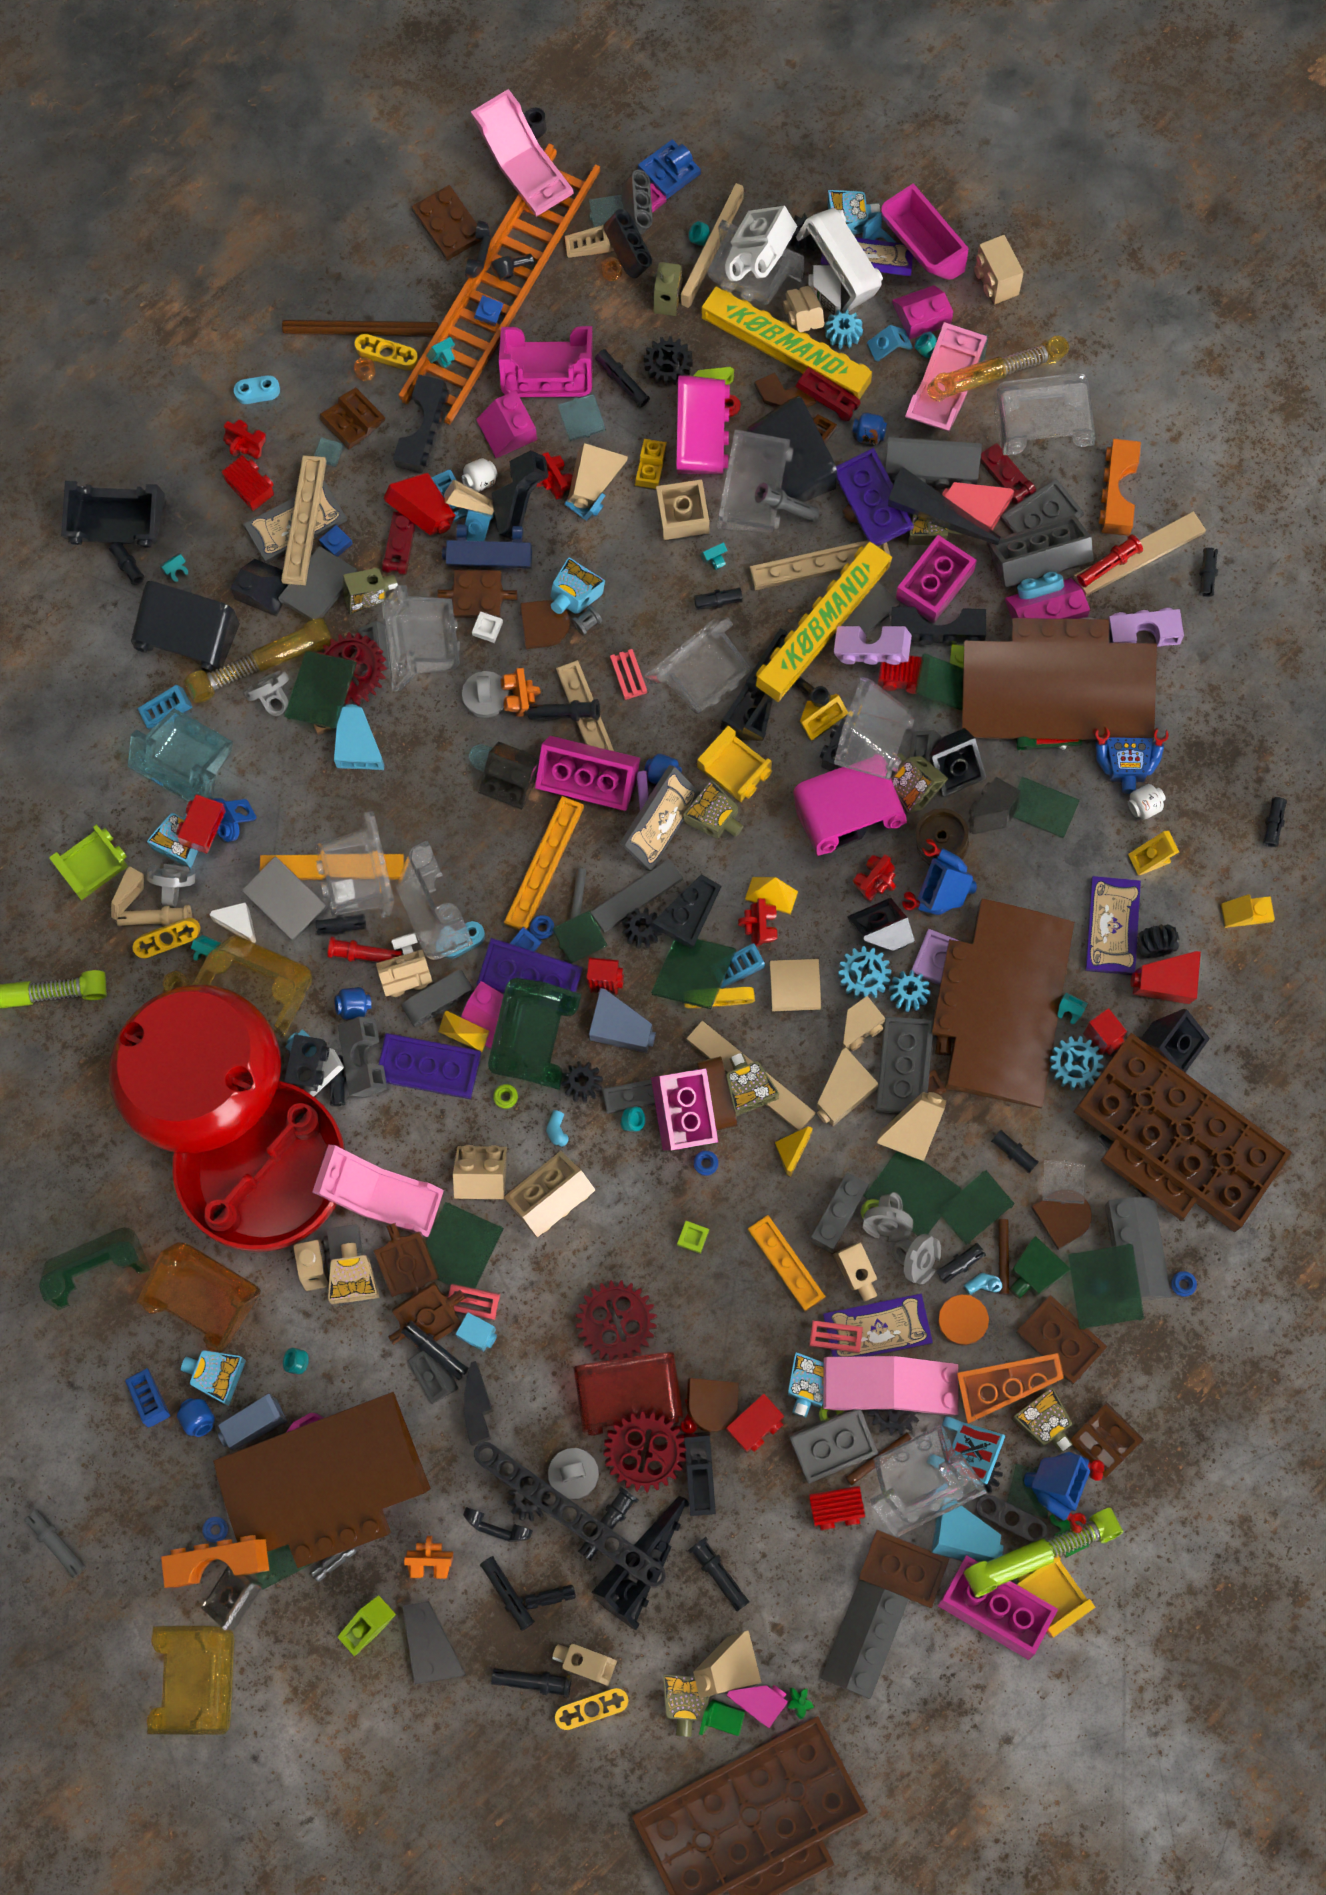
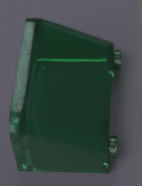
(529, 1031)
(58, 1272)

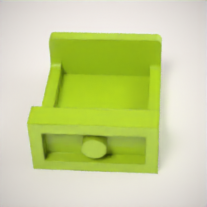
(90, 862)

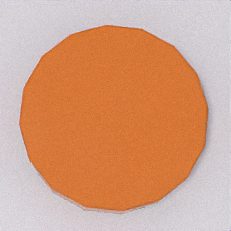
(963, 1320)

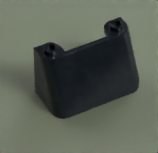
(811, 465)
(111, 514)
(184, 625)

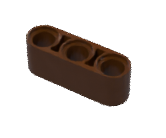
(720, 1093)

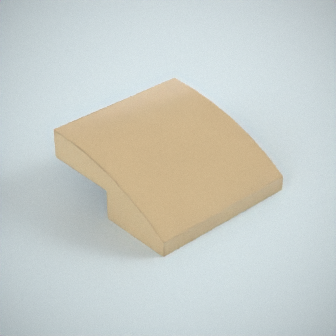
(795, 985)

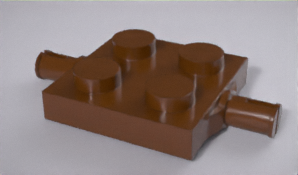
(477, 592)
(405, 1262)
(429, 1311)

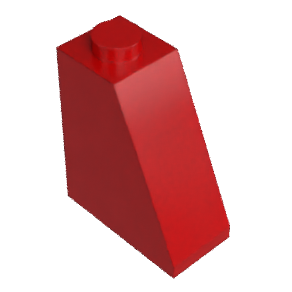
(421, 503)
(1169, 979)

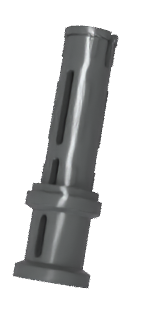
(779, 500)

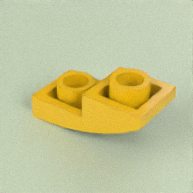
(650, 463)

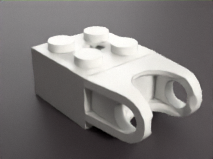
(759, 242)

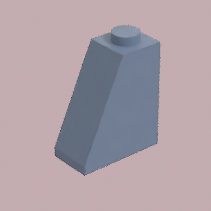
(620, 1025)
(252, 1422)

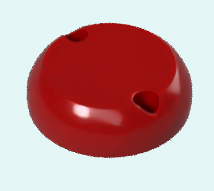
(185, 1068)
(262, 1177)

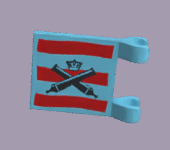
(977, 1446)

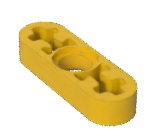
(391, 360)
(153, 950)
(731, 996)
(571, 1709)

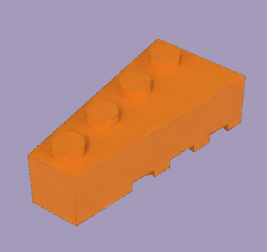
(1002, 1384)

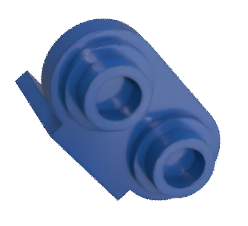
(229, 826)

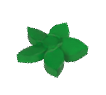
(799, 1702)

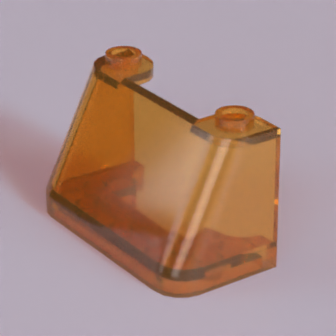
(199, 1293)

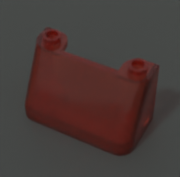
(625, 1385)

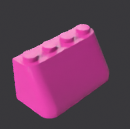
(925, 233)
(702, 425)

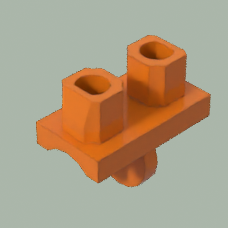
(523, 692)
(428, 1555)

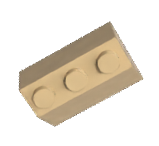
(549, 1193)

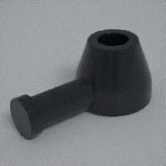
(504, 266)

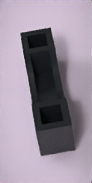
(413, 451)
(967, 627)

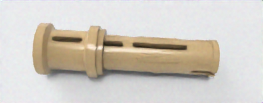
(164, 916)

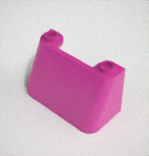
(546, 367)
(844, 803)

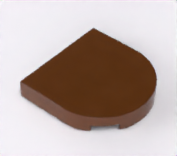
(543, 625)
(1063, 1221)
(712, 1403)

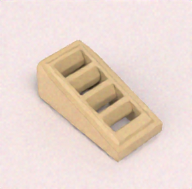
(591, 248)
(465, 497)
(129, 888)

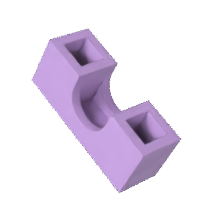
(1163, 624)
(890, 648)

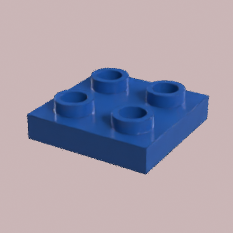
(670, 168)

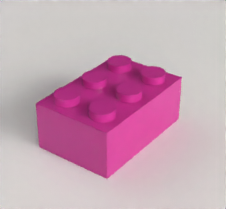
(936, 579)

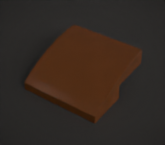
(352, 418)
(1106, 1439)

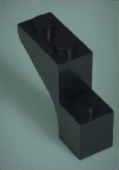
(512, 500)

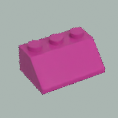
(1062, 604)
(684, 1109)

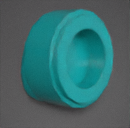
(699, 233)
(925, 344)
(632, 1119)
(295, 1361)

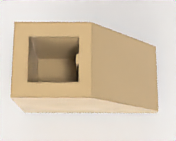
(861, 1021)

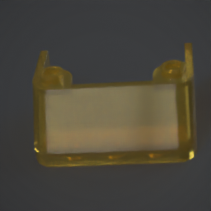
(290, 977)

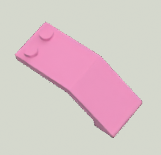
(520, 154)
(953, 351)
(377, 1192)
(890, 1384)

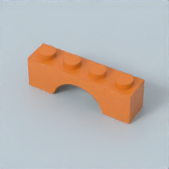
(1118, 512)
(243, 1558)

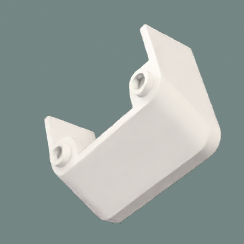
(843, 255)

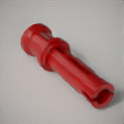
(1118, 555)
(352, 951)

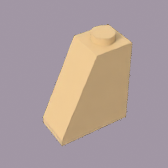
(592, 474)
(845, 1089)
(914, 1126)
(728, 1667)

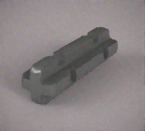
(331, 1563)

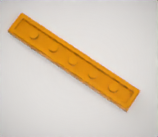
(544, 864)
(305, 865)

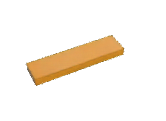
(786, 1263)

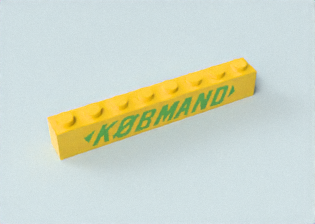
(783, 342)
(822, 623)

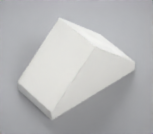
(235, 919)

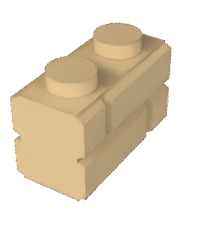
(803, 309)
(404, 973)

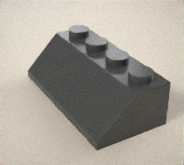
(934, 461)
(1064, 548)
(1136, 1222)
(864, 1639)

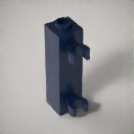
(488, 553)

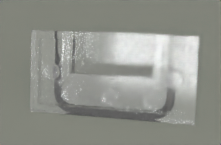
(752, 288)
(419, 636)
(702, 667)
(355, 871)
(923, 1481)

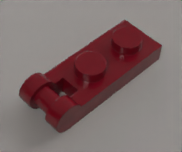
(828, 393)
(1006, 472)
(399, 544)

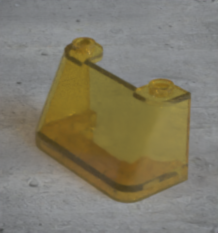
(194, 1680)

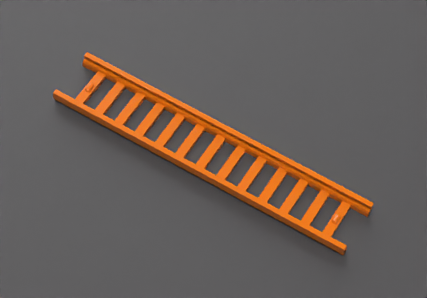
(469, 291)

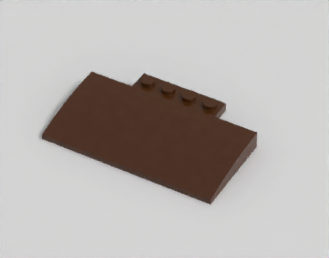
(1059, 683)
(1003, 1002)
(1179, 1137)
(324, 1481)
(754, 1820)

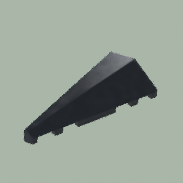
(920, 499)
(752, 706)
(624, 1593)

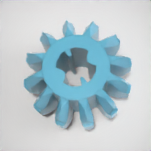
(843, 329)
(919, 991)

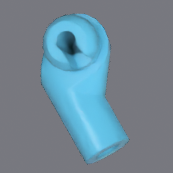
(554, 1130)
(985, 1282)

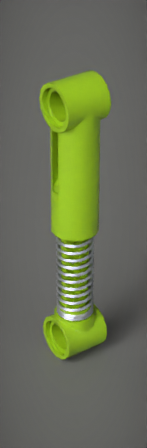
(89, 985)
(989, 1575)

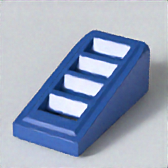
(157, 1410)

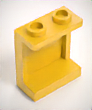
(734, 765)
(1060, 1590)

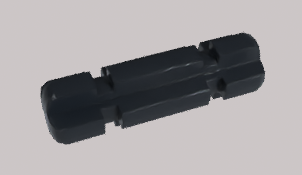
(550, 1597)

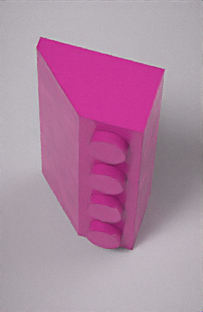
(574, 772)
(1004, 1614)

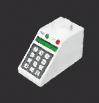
(826, 287)

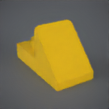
(1154, 853)
(1247, 911)

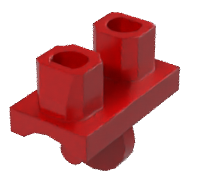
(242, 441)
(556, 481)
(879, 878)
(755, 922)

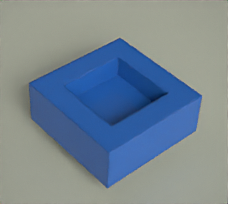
(488, 310)
(335, 541)
(526, 940)

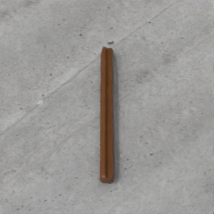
(359, 327)

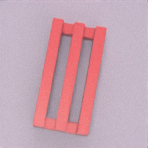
(622, 657)
(495, 1296)
(855, 1349)

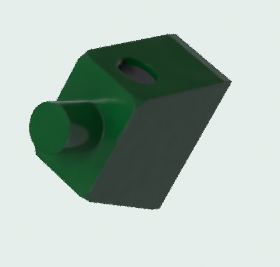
(1037, 1270)

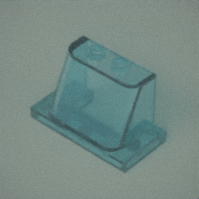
(180, 755)

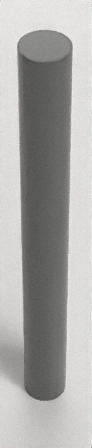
(578, 895)

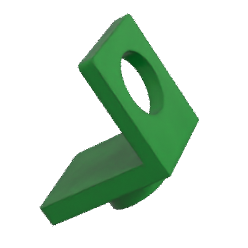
(722, 1717)

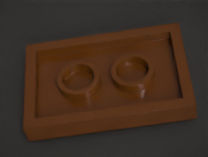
(447, 222)
(1056, 1330)
(904, 1568)

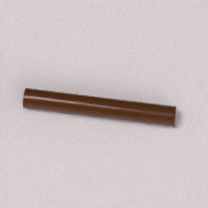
(1004, 1255)
(870, 1465)

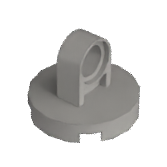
(267, 689)
(484, 694)
(170, 878)
(888, 1220)
(918, 1258)
(573, 1473)

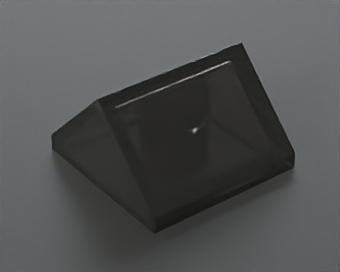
(231, 1598)

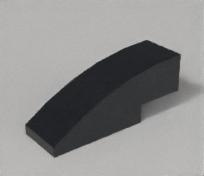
(476, 1406)
(700, 1473)

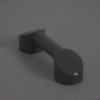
(475, 267)
(820, 695)
(517, 1534)

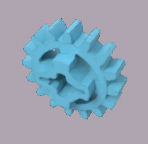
(855, 970)
(1082, 1071)

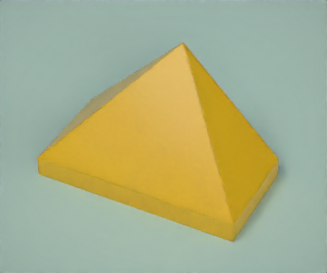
(818, 719)
(773, 891)
(463, 1031)
(792, 1147)

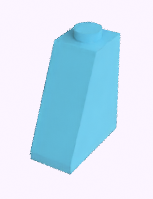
(355, 742)
(964, 1534)

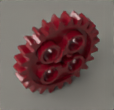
(367, 657)
(637, 1312)
(622, 1446)

